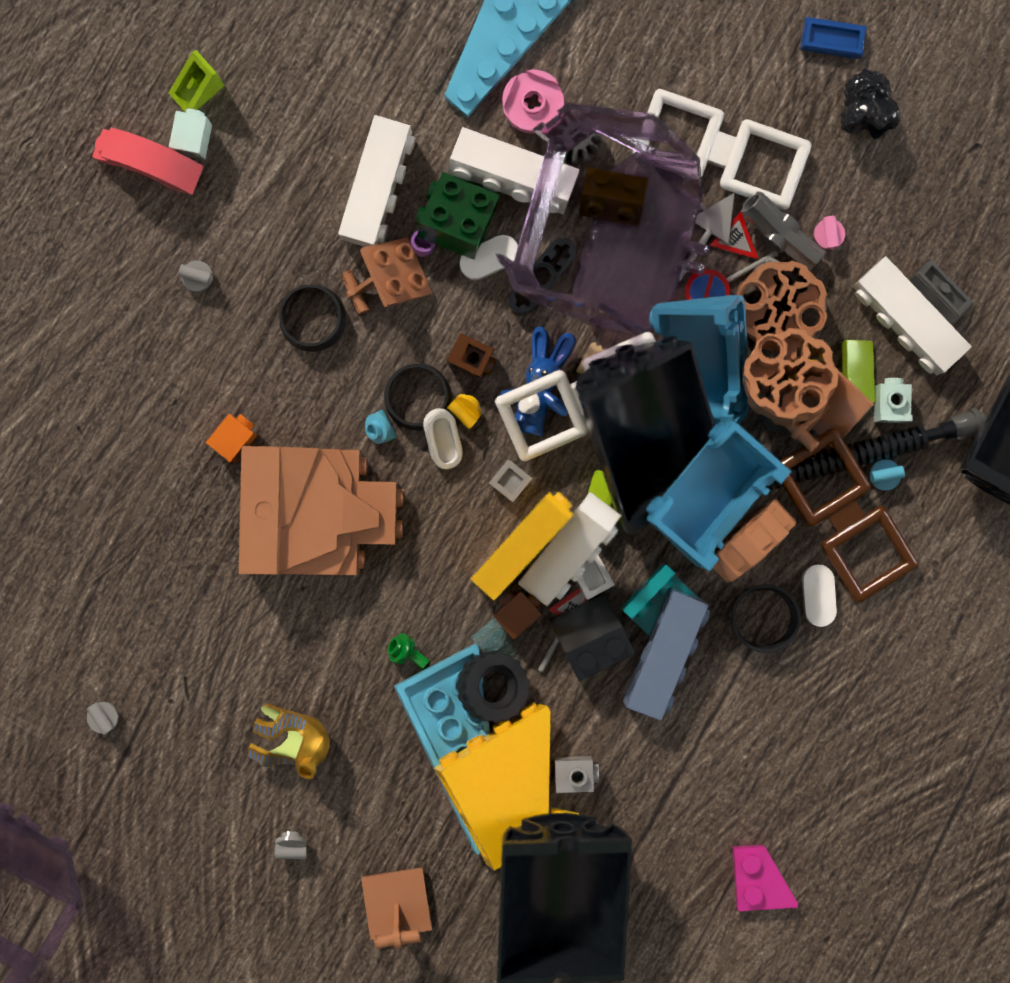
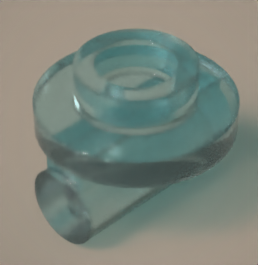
(490, 636)

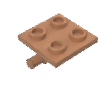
(393, 273)
(842, 412)
(396, 907)

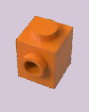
(231, 436)

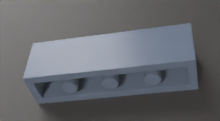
(666, 653)

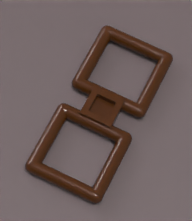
(848, 518)

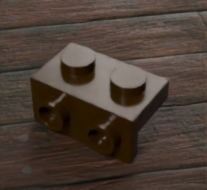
(613, 196)

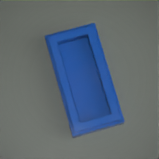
(833, 38)

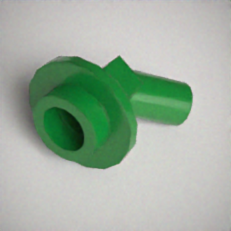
(403, 648)

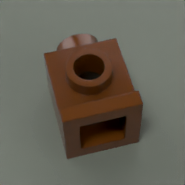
(463, 348)

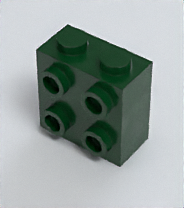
(456, 215)

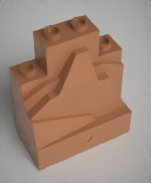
(312, 511)

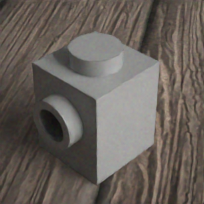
(575, 774)

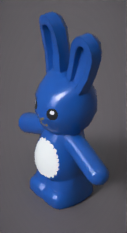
(533, 409)

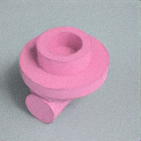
(829, 233)

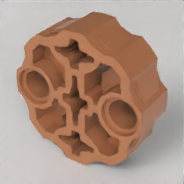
(763, 280)
(760, 369)
(753, 539)

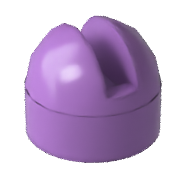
(419, 251)

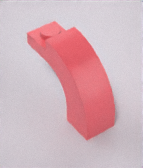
(147, 158)

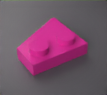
(759, 881)

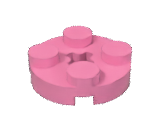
(525, 85)

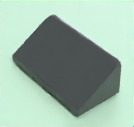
(941, 291)

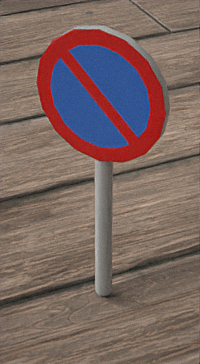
(714, 283)

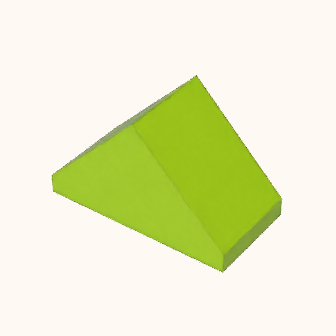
(195, 83)

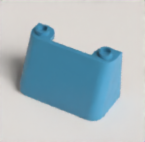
(719, 343)
(715, 493)

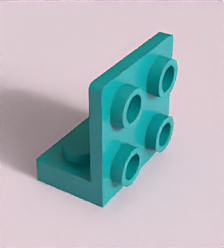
(647, 600)

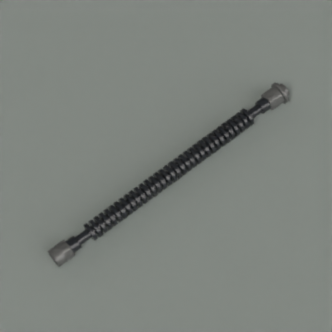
(910, 440)

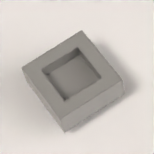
(510, 480)

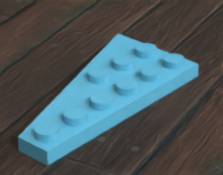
(495, 45)
(438, 714)

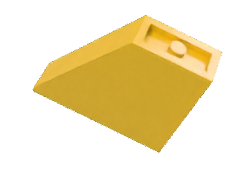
(523, 544)
(500, 778)

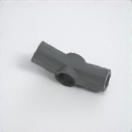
(781, 231)

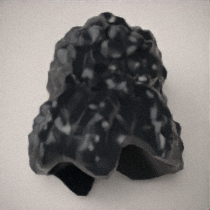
(869, 105)

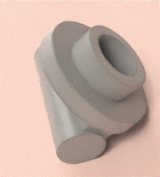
(196, 275)
(102, 717)
(290, 846)

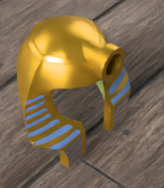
(305, 745)

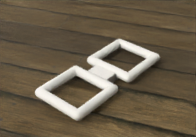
(727, 151)
(569, 397)

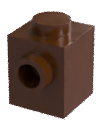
(517, 612)

